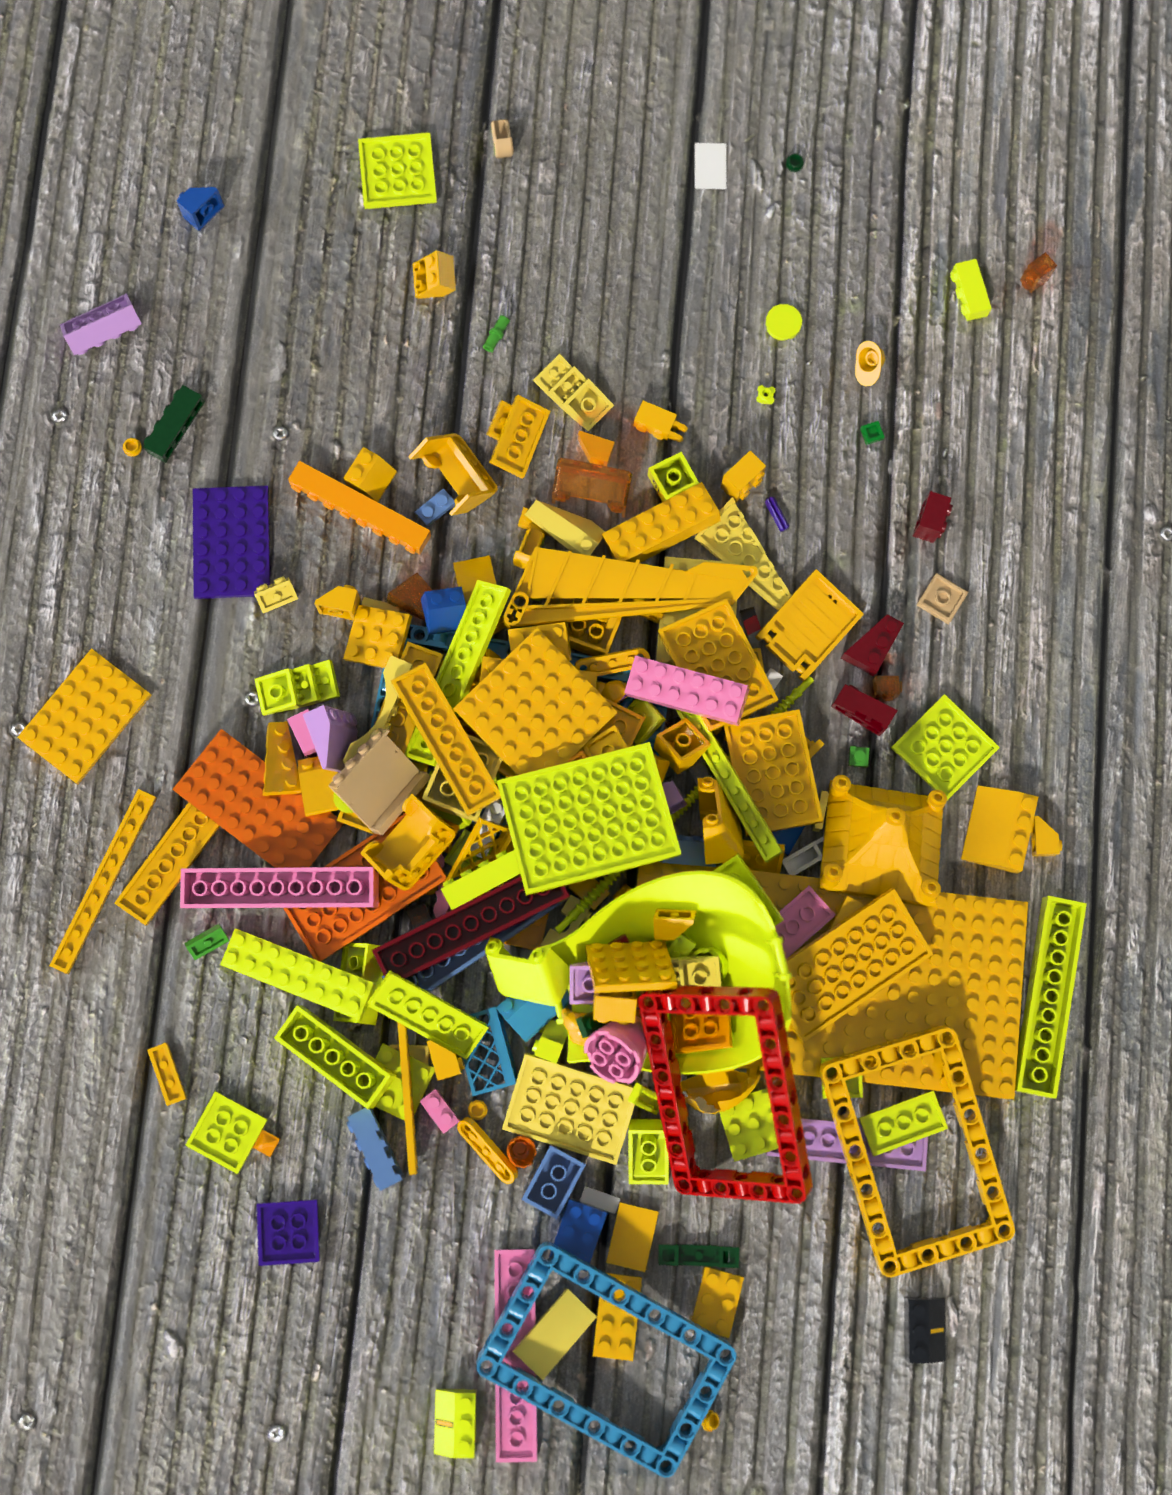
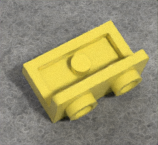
(276, 594)

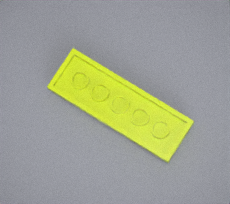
(427, 1015)

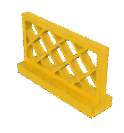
(500, 844)

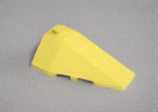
(569, 529)

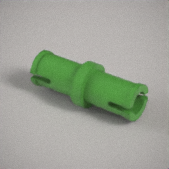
(496, 333)

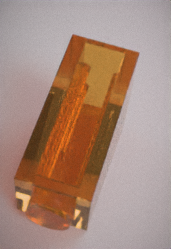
(408, 595)

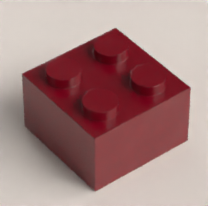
(932, 517)

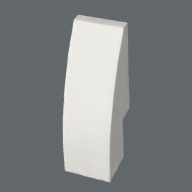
(804, 857)

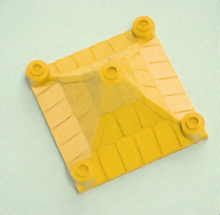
(882, 842)

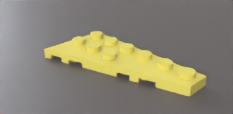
(735, 542)

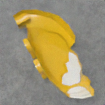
(719, 1090)

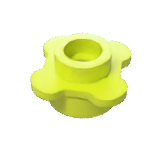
(761, 398)

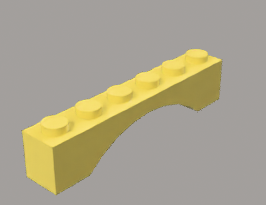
(393, 669)

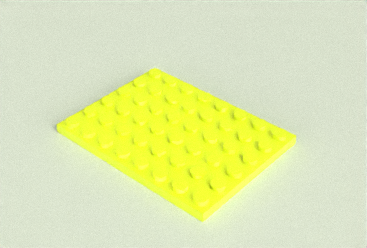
(588, 818)

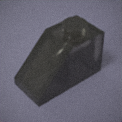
(418, 913)

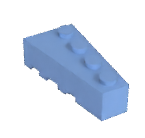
(375, 1147)

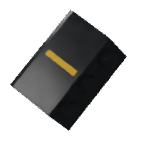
(924, 1329)

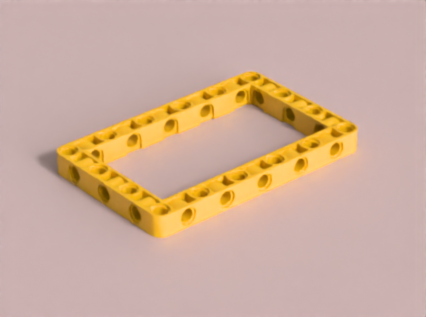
(860, 1170)

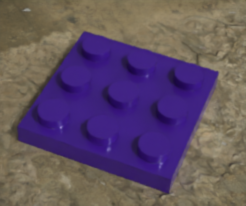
(288, 1232)

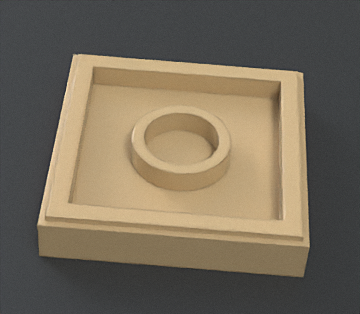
(942, 598)

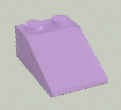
(581, 984)

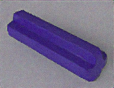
(777, 514)

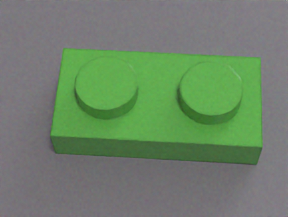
(207, 941)

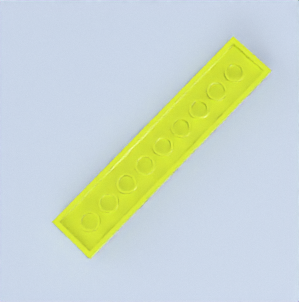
(465, 654)

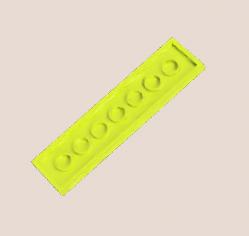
(298, 974)

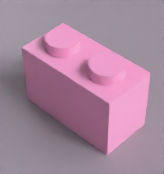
(440, 1111)

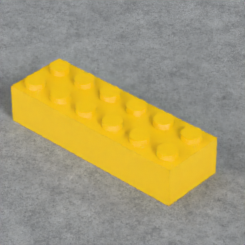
(662, 525)

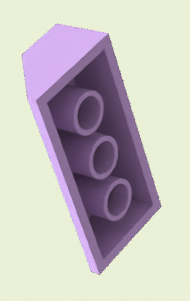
(100, 325)

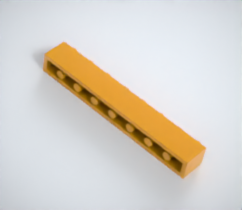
(359, 507)

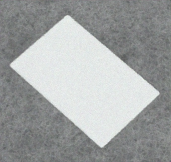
(710, 165)

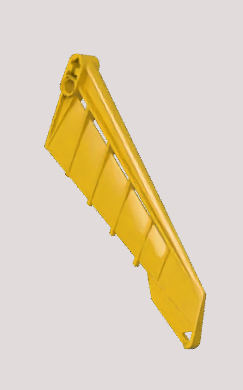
(580, 576)

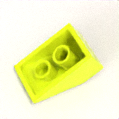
(647, 1152)

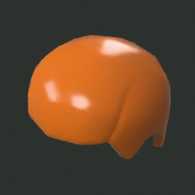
(521, 1151)

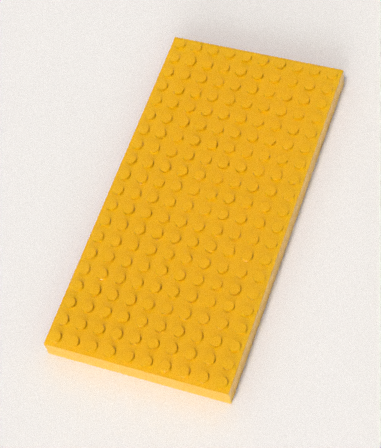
(965, 985)

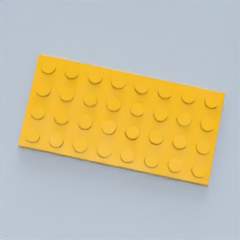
(853, 963)

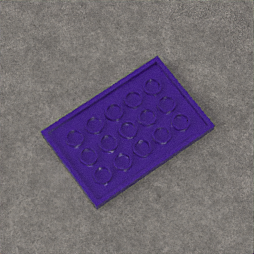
(230, 541)

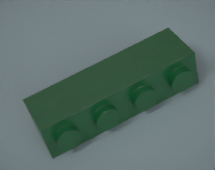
(174, 423)

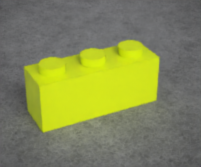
(971, 290)

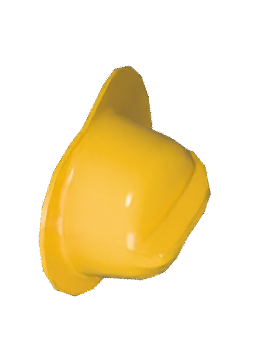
(868, 363)

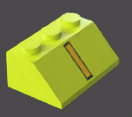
(455, 1423)

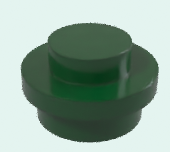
(794, 163)

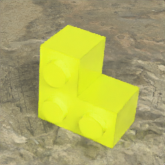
(551, 1042)

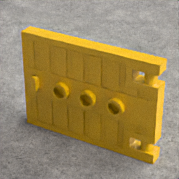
(809, 624)

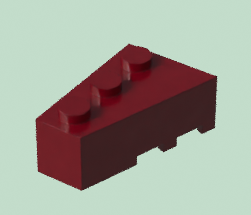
(873, 647)
(864, 709)

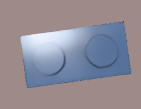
(435, 508)

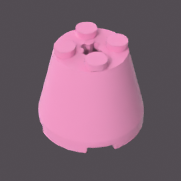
(617, 1051)

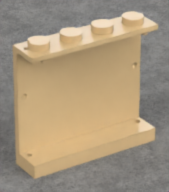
(378, 782)

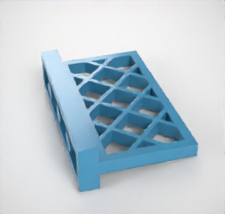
(503, 1051)

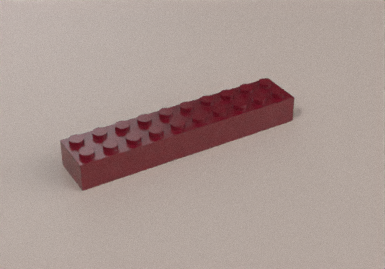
(464, 928)

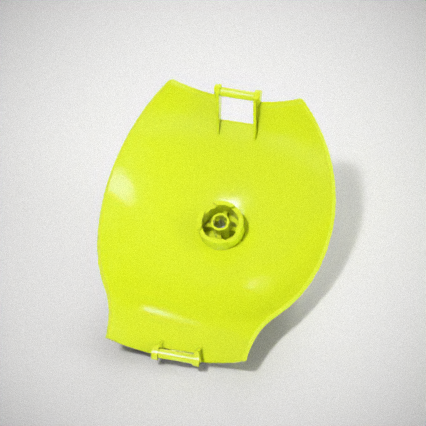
(727, 924)

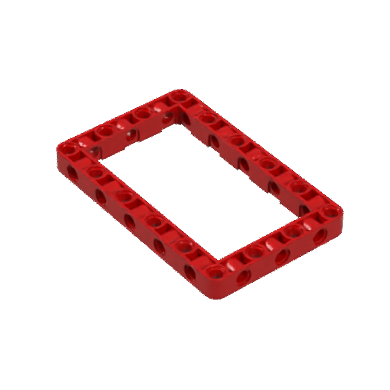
(726, 1183)

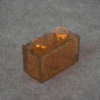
(1038, 272)

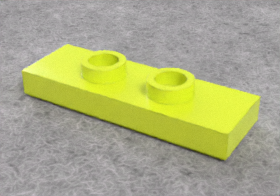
(644, 1098)

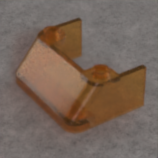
(592, 483)

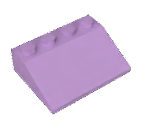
(331, 735)

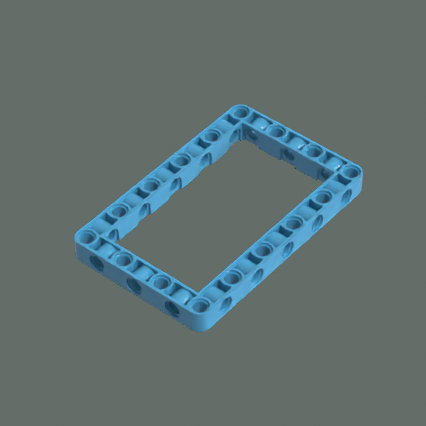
(578, 1415)

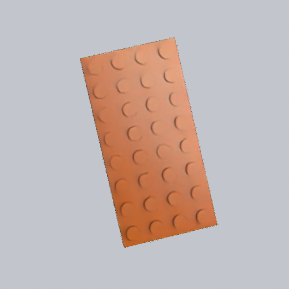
(229, 788)
(333, 928)

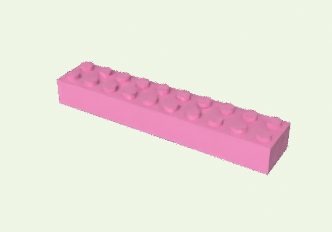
(279, 887)

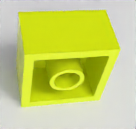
(672, 476)

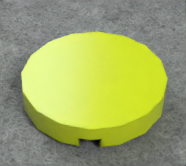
(783, 322)

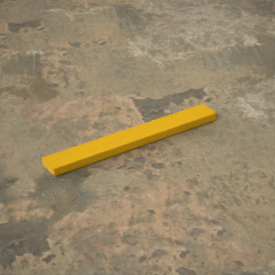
(408, 1099)

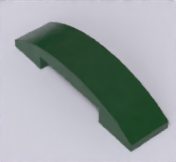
(698, 1255)

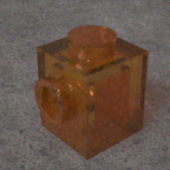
(887, 687)

